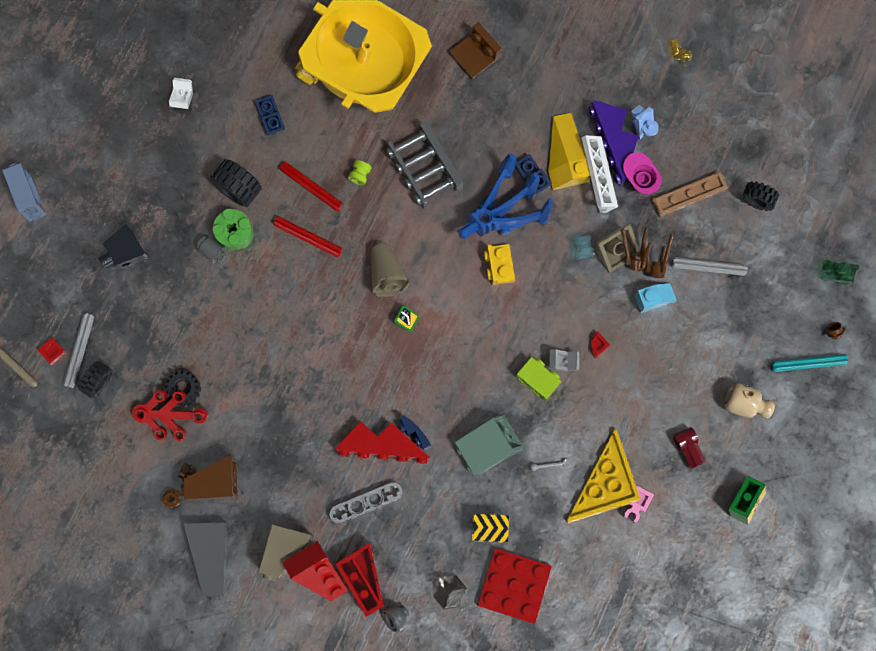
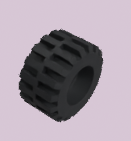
(236, 182)

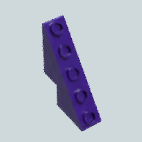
(616, 142)

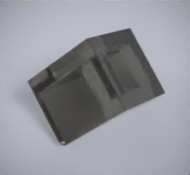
(450, 592)

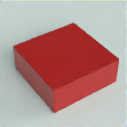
(51, 351)

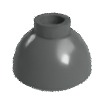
(395, 617)

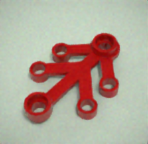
(166, 415)

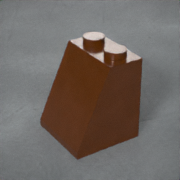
(212, 482)

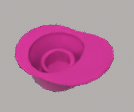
(642, 173)

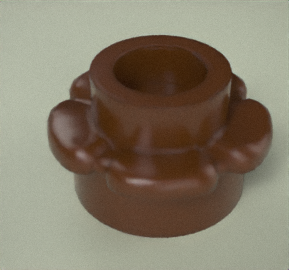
(835, 330)
(185, 471)
(171, 503)

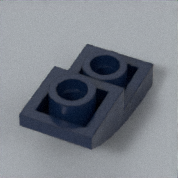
(270, 115)
(527, 166)
(411, 428)

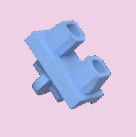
(644, 121)

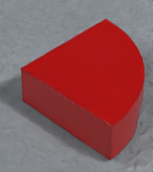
(598, 344)

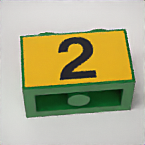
(747, 500)

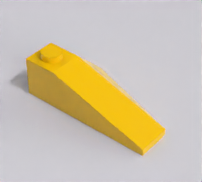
(567, 156)

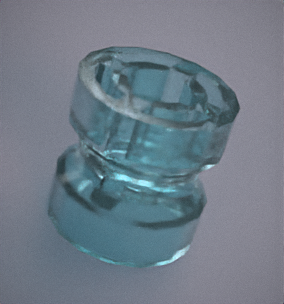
(584, 247)

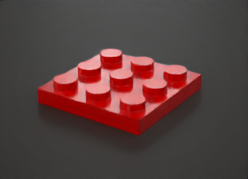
(514, 586)

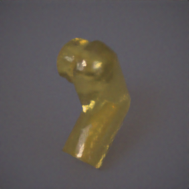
(678, 52)

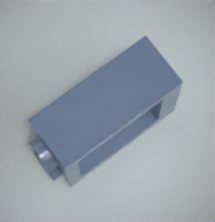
(24, 192)

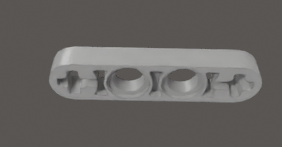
(364, 499)

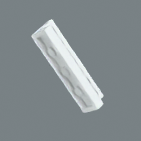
(599, 173)

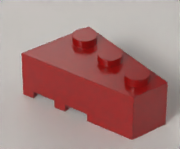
(316, 572)
(362, 579)

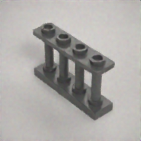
(434, 149)

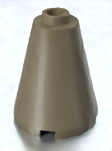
(386, 272)

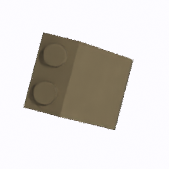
(281, 546)

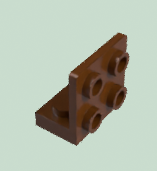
(476, 51)

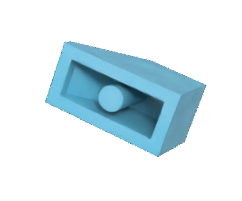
(654, 297)

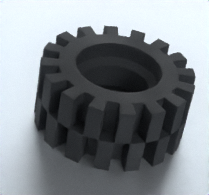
(760, 196)
(183, 376)
(94, 379)

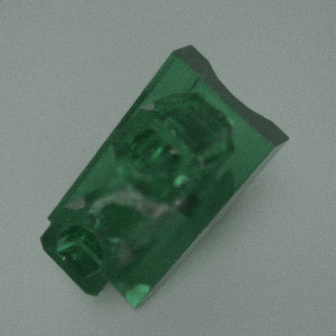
(839, 272)

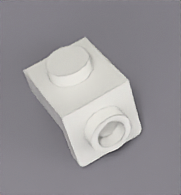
(181, 93)

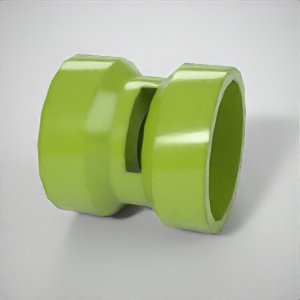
(359, 172)

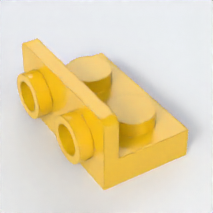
(500, 264)

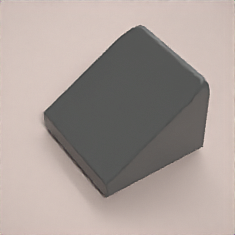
(355, 35)

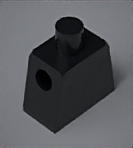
(123, 249)

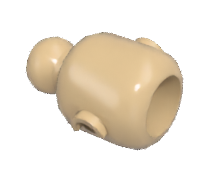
(747, 401)

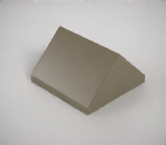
(611, 248)

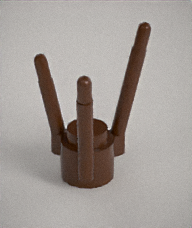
(638, 259)
(658, 269)

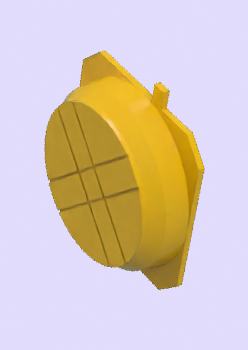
(379, 68)

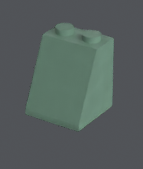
(488, 445)

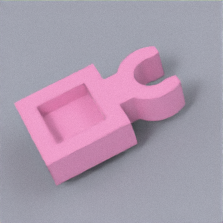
(641, 505)

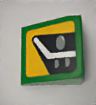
(406, 319)

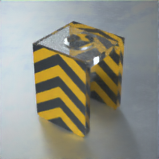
(490, 528)

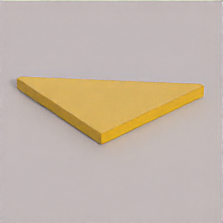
(608, 484)

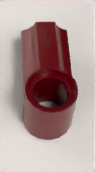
(688, 443)

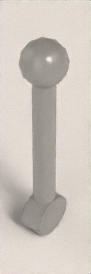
(565, 463)

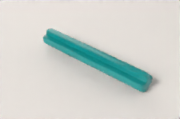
(807, 363)

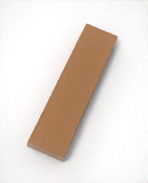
(689, 194)

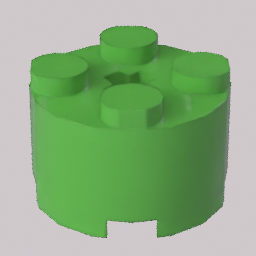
(233, 240)

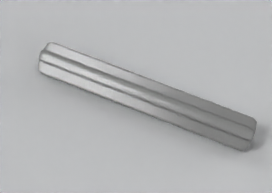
(709, 266)
(78, 350)

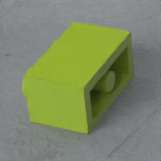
(538, 378)

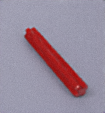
(311, 186)
(307, 236)

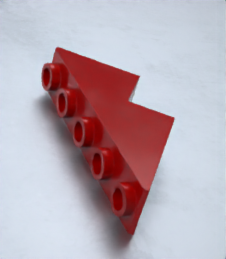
(388, 444)

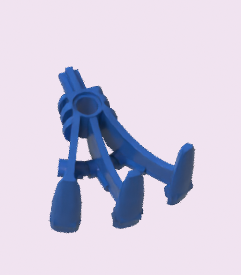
(494, 216)

